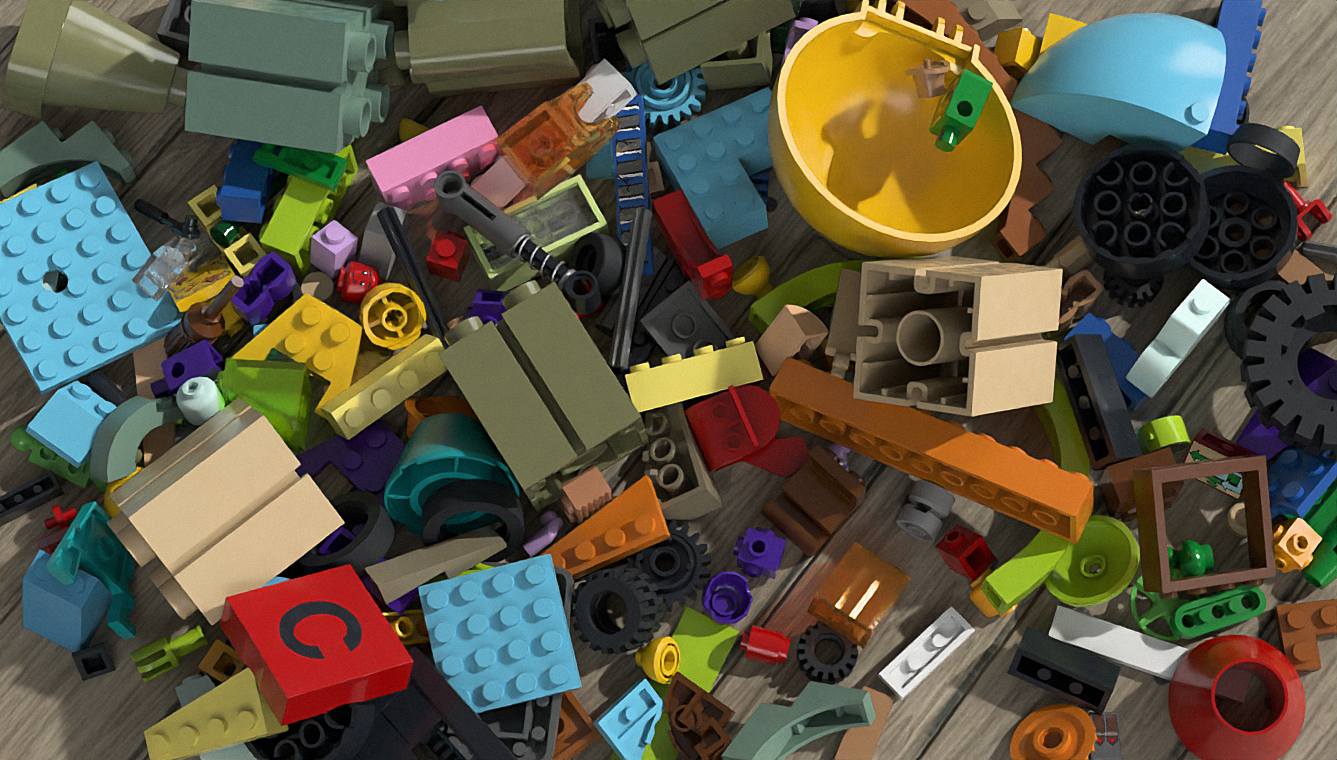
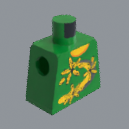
(959, 109)

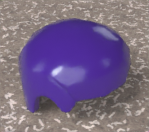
(726, 598)

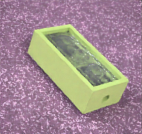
(553, 220)

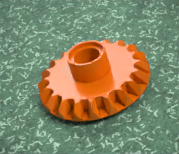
(1054, 734)

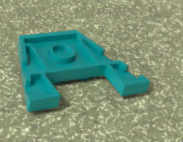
(101, 553)

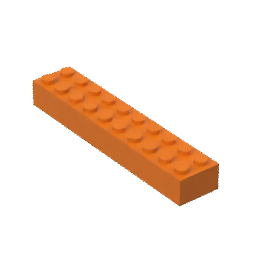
(935, 451)

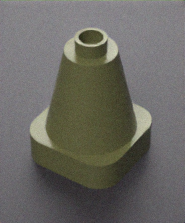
(90, 60)

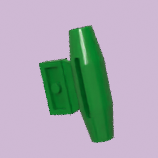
(1323, 520)

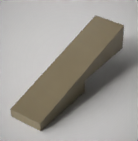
(450, 557)

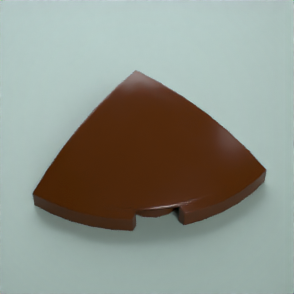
(687, 710)

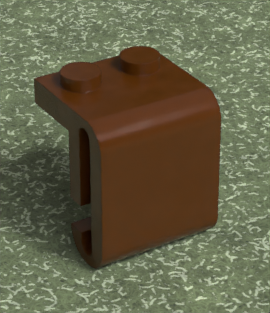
(816, 501)

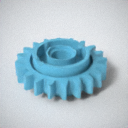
(671, 103)

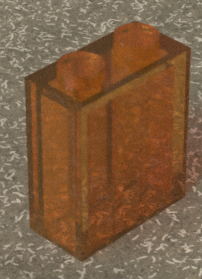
(859, 595)

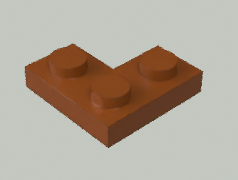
(1300, 625)

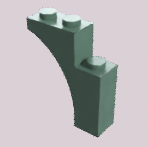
(46, 151)
(818, 711)

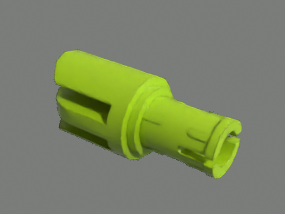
(166, 653)

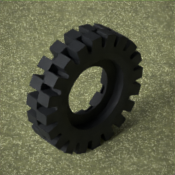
(1272, 368)

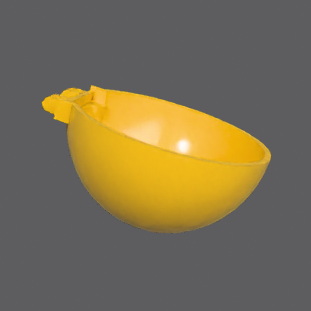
(859, 144)

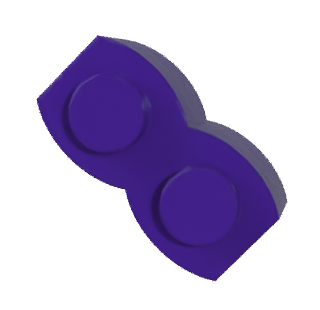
(269, 283)

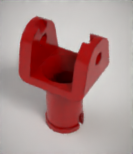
(1315, 207)

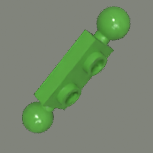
(52, 461)

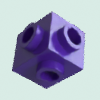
(488, 305)
(762, 563)

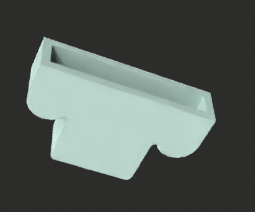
(1178, 337)

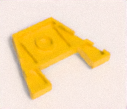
(312, 335)

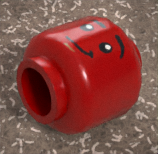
(356, 281)

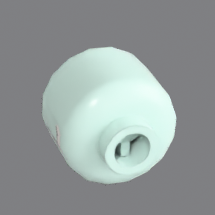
(199, 400)

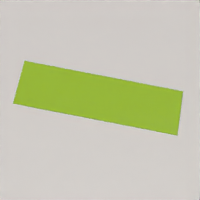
(702, 654)

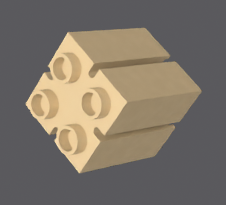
(957, 334)
(221, 512)

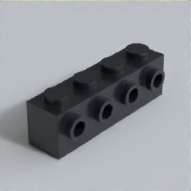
(1096, 401)

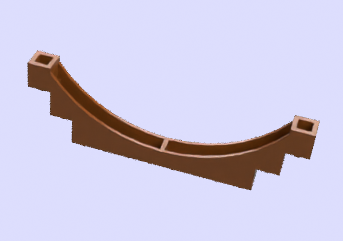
(1016, 228)

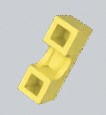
(244, 252)

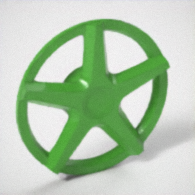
(1159, 607)

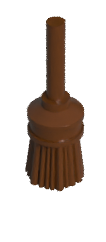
(201, 321)

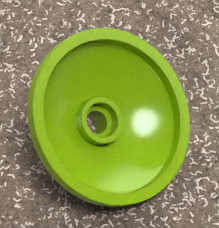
(1104, 546)

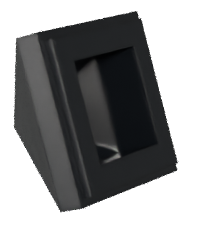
(93, 661)

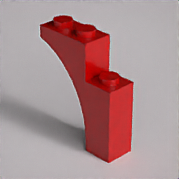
(691, 246)

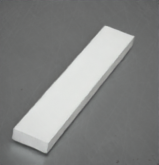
(1136, 650)

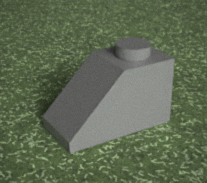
(375, 245)

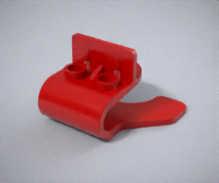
(742, 427)

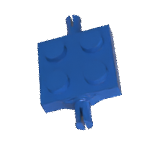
(1298, 481)

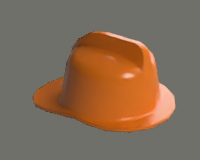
(424, 407)

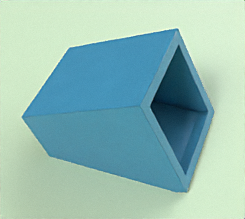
(60, 612)

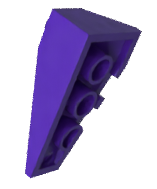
(1319, 376)

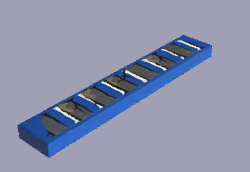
(632, 173)

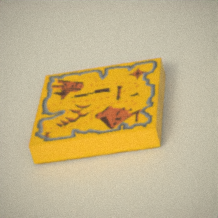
(202, 283)

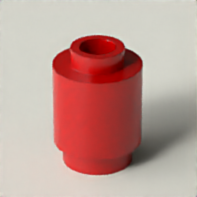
(765, 645)

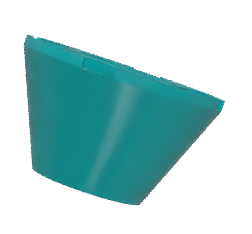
(439, 453)

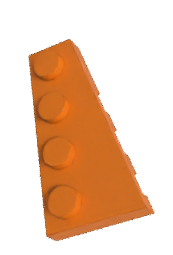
(613, 532)

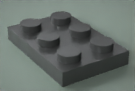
(685, 324)

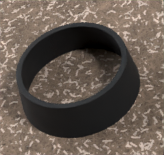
(1244, 151)

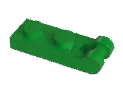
(309, 165)

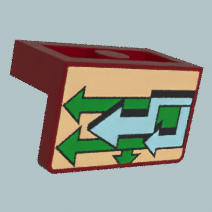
(1208, 446)

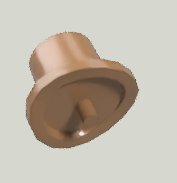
(930, 78)

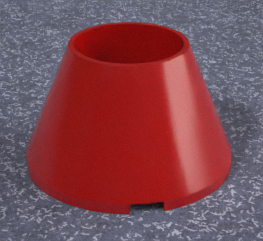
(1194, 706)

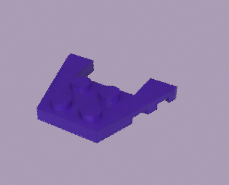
(363, 460)

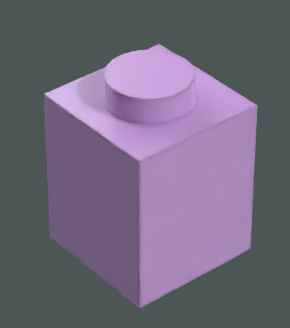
(333, 248)

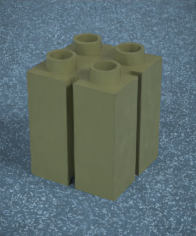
(686, 33)
(543, 391)

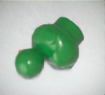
(1192, 558)

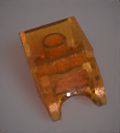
(562, 132)

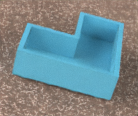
(713, 166)

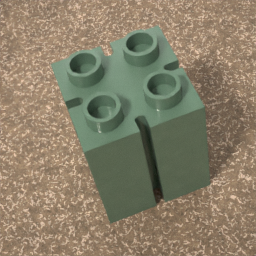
(288, 70)

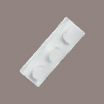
(926, 653)

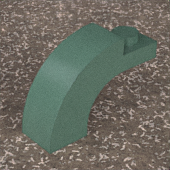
(123, 430)

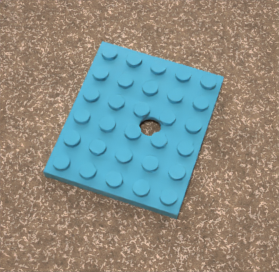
(101, 314)

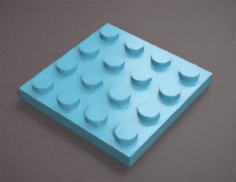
(501, 634)

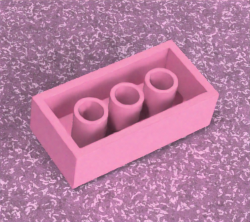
(409, 169)

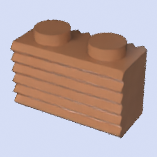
(584, 495)

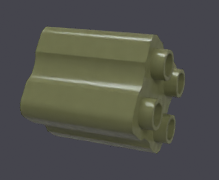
(490, 44)

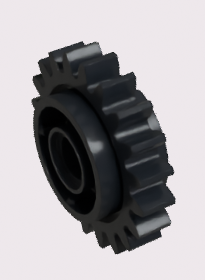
(687, 568)

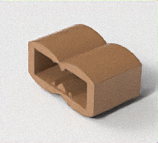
(1076, 300)

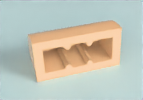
(791, 334)

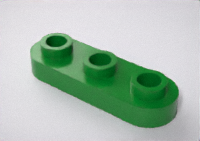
(1229, 607)

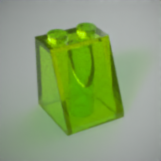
(274, 389)

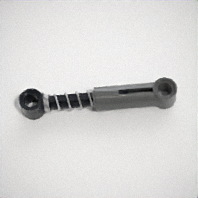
(514, 239)

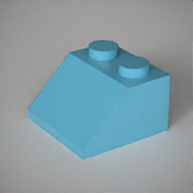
(71, 422)

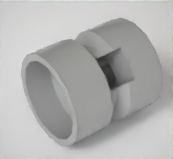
(927, 506)

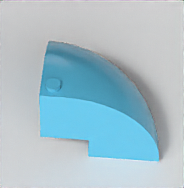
(1129, 78)

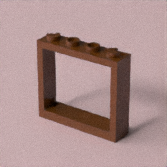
(1153, 529)

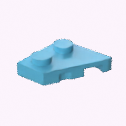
(631, 720)

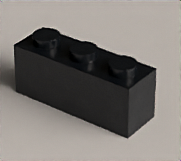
(1064, 670)

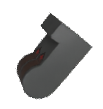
(1107, 732)

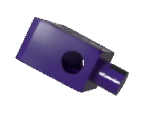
(190, 363)

